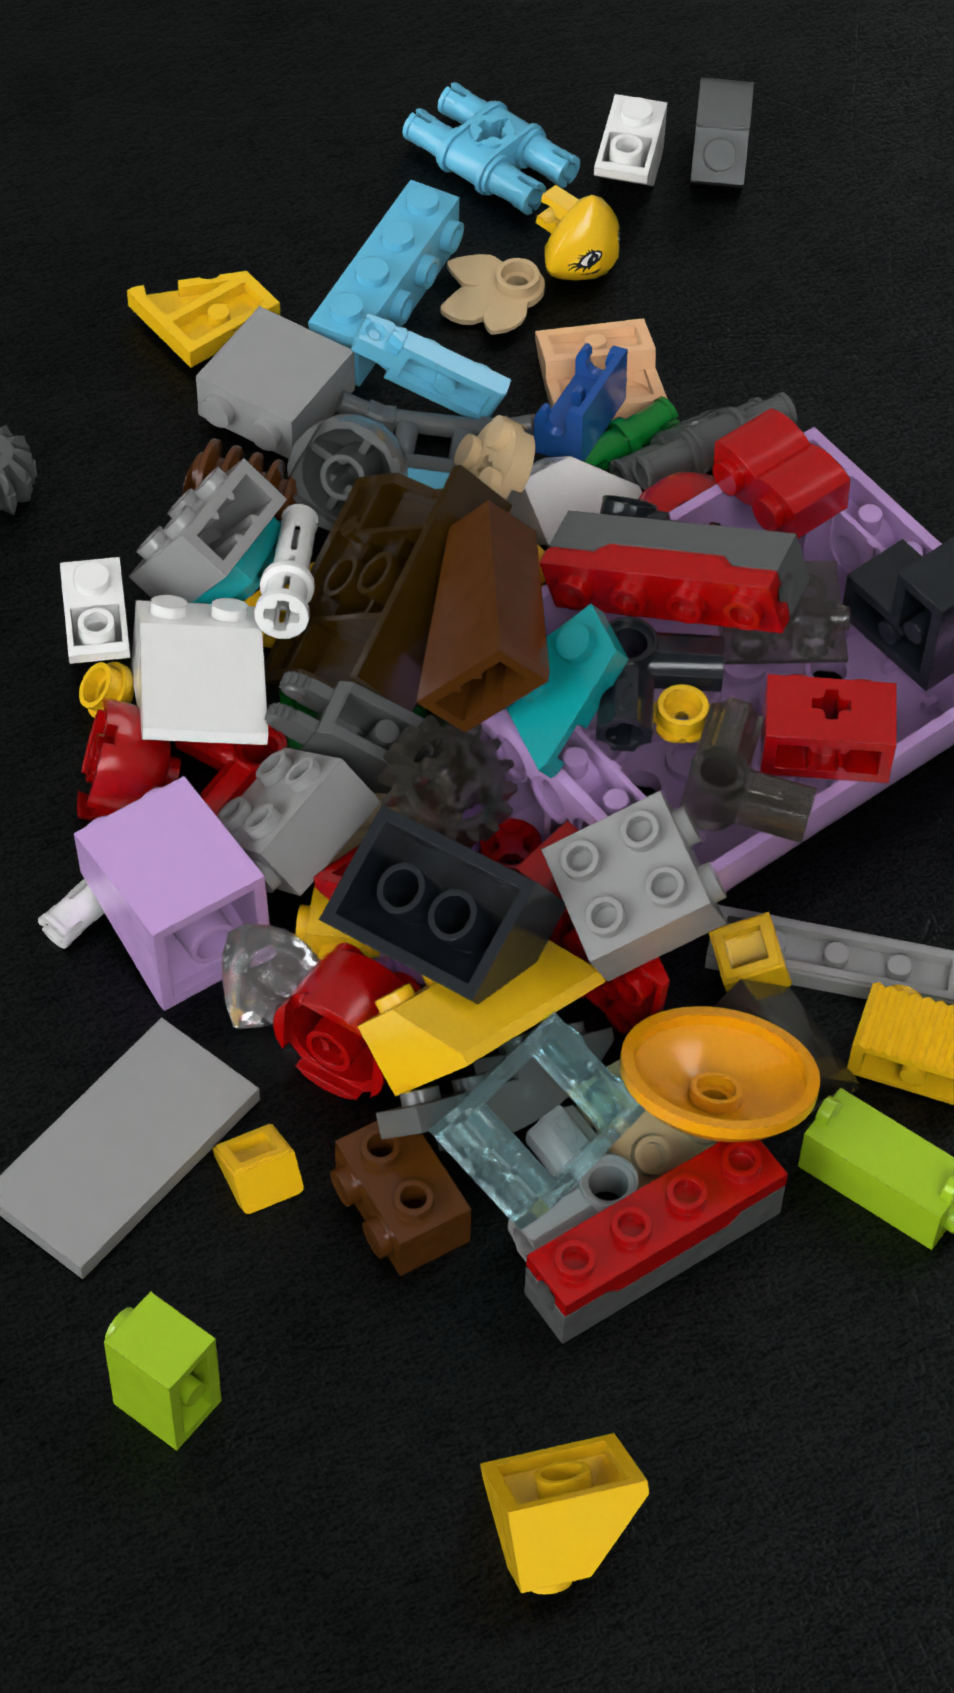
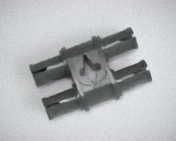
(692, 442)

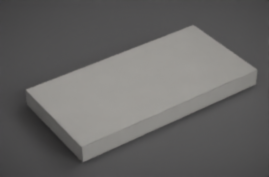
(123, 1147)

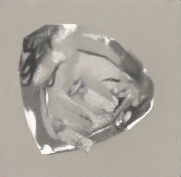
(261, 971)

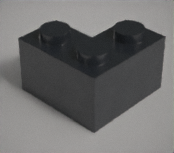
(907, 608)

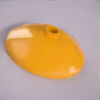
(719, 1073)

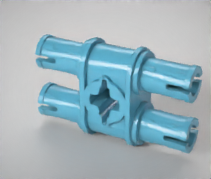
(491, 148)

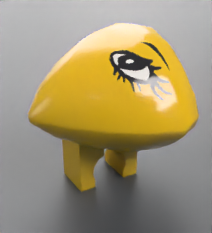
(582, 235)

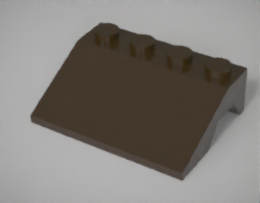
(379, 585)

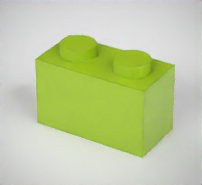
(162, 1369)

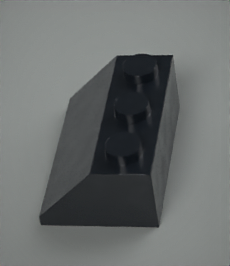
(442, 907)

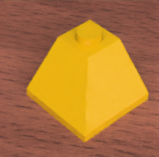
(562, 1509)

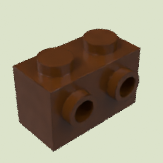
(402, 1194)

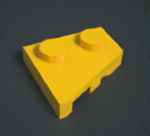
(201, 312)

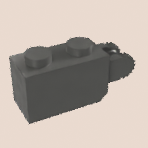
(348, 724)

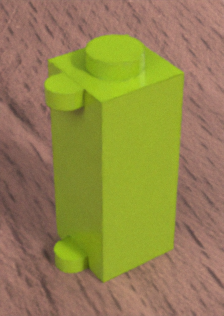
(881, 1167)

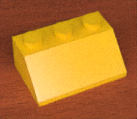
(440, 1031)

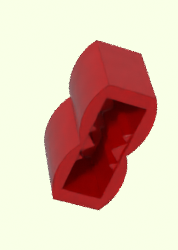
(780, 474)

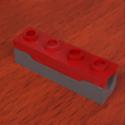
(676, 571)
(653, 1235)

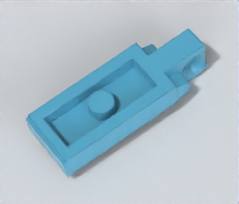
(430, 368)

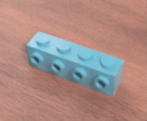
(392, 267)

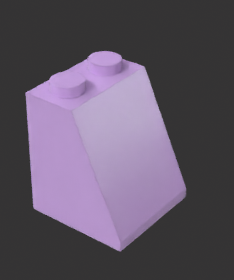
(171, 887)

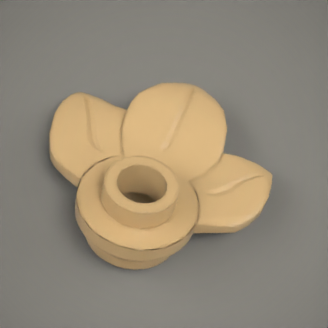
(493, 291)

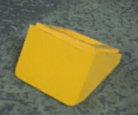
(750, 952)
(259, 1168)

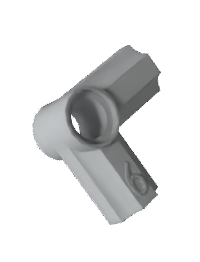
(554, 1142)

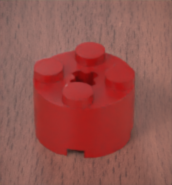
(326, 1020)

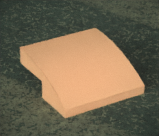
(560, 346)

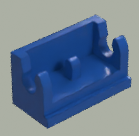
(583, 407)

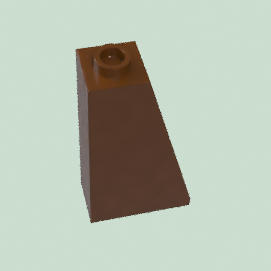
(485, 621)

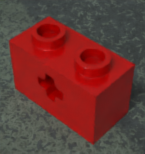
(829, 728)

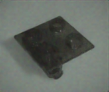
(812, 633)

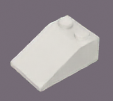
(199, 671)

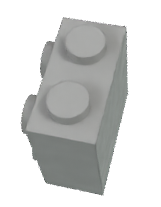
(274, 381)
(207, 533)
(297, 816)
(636, 885)

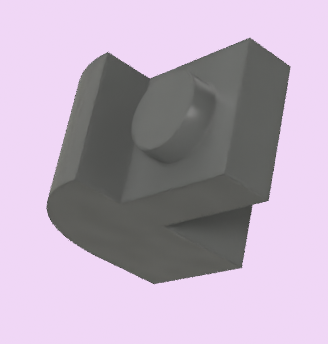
(722, 132)

